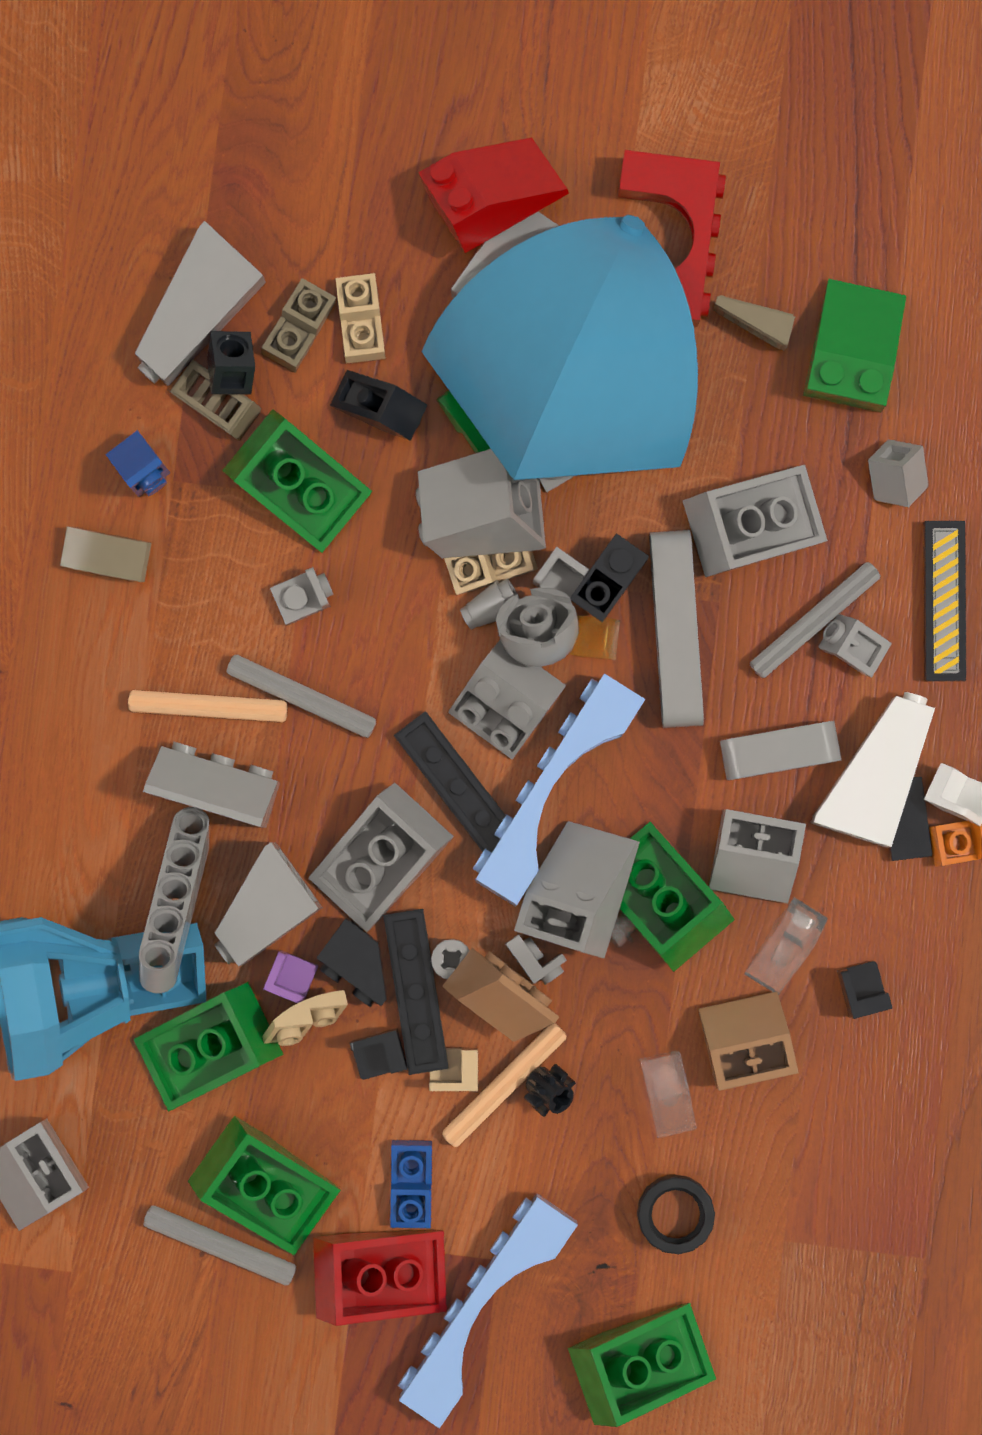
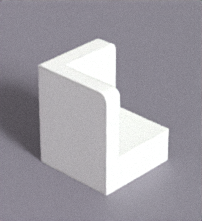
(956, 794)

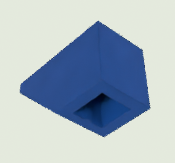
(139, 465)

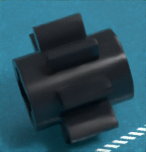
(549, 1090)

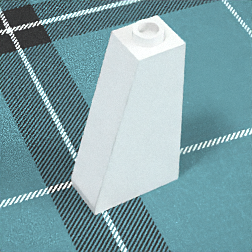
(878, 778)

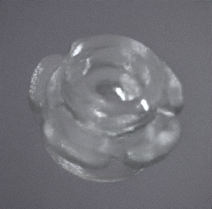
(622, 931)

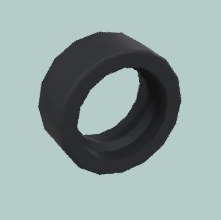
(706, 1218)

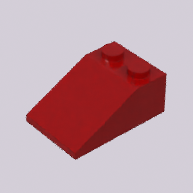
(491, 189)
(379, 1275)

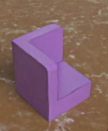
(290, 977)

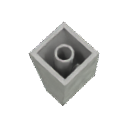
(478, 508)
(265, 908)

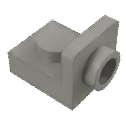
(302, 596)
(854, 644)
(527, 956)

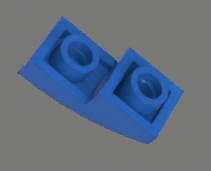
(411, 1184)

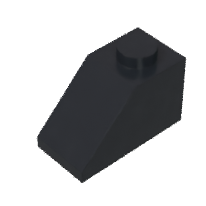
(379, 404)

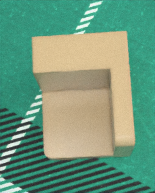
(461, 1073)

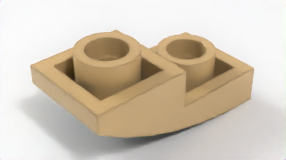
(360, 318)
(479, 571)
(297, 1020)

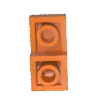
(956, 843)

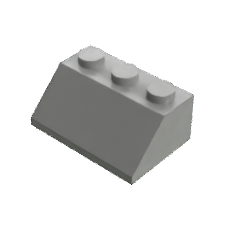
(213, 784)

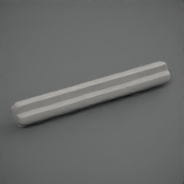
(815, 620)
(301, 696)
(219, 1245)

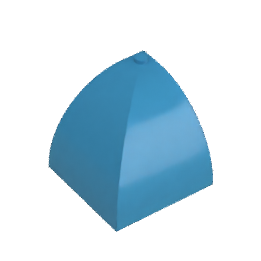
(574, 352)

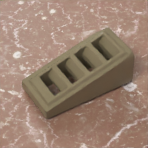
(765, 323)
(241, 419)

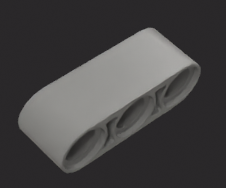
(780, 750)

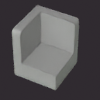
(898, 473)
(561, 573)

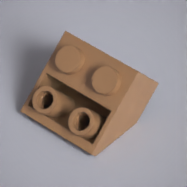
(500, 995)
(748, 1041)

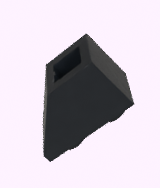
(609, 578)
(357, 959)

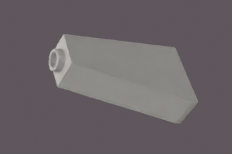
(201, 298)

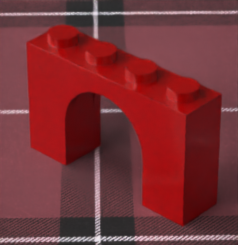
(690, 189)

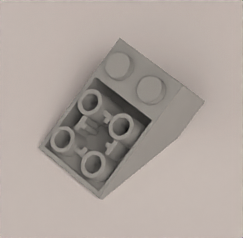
(579, 890)

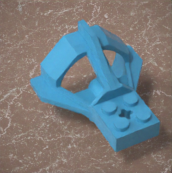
(95, 982)

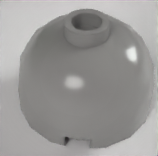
(538, 627)

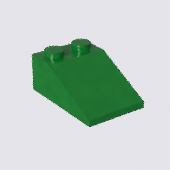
(855, 346)
(297, 480)
(670, 901)
(207, 1046)
(262, 1186)
(641, 1365)

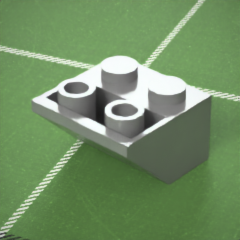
(506, 700)
(756, 856)
(37, 1175)

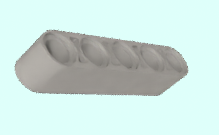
(676, 629)
(179, 879)

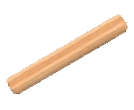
(207, 706)
(504, 1084)

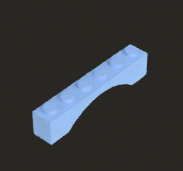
(603, 718)
(534, 1239)

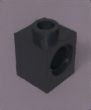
(231, 362)

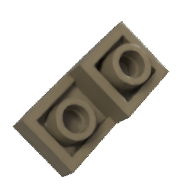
(298, 325)
(105, 554)

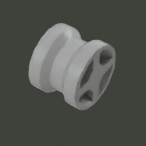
(454, 953)

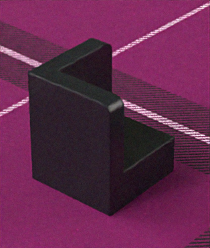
(863, 990)
(379, 1054)

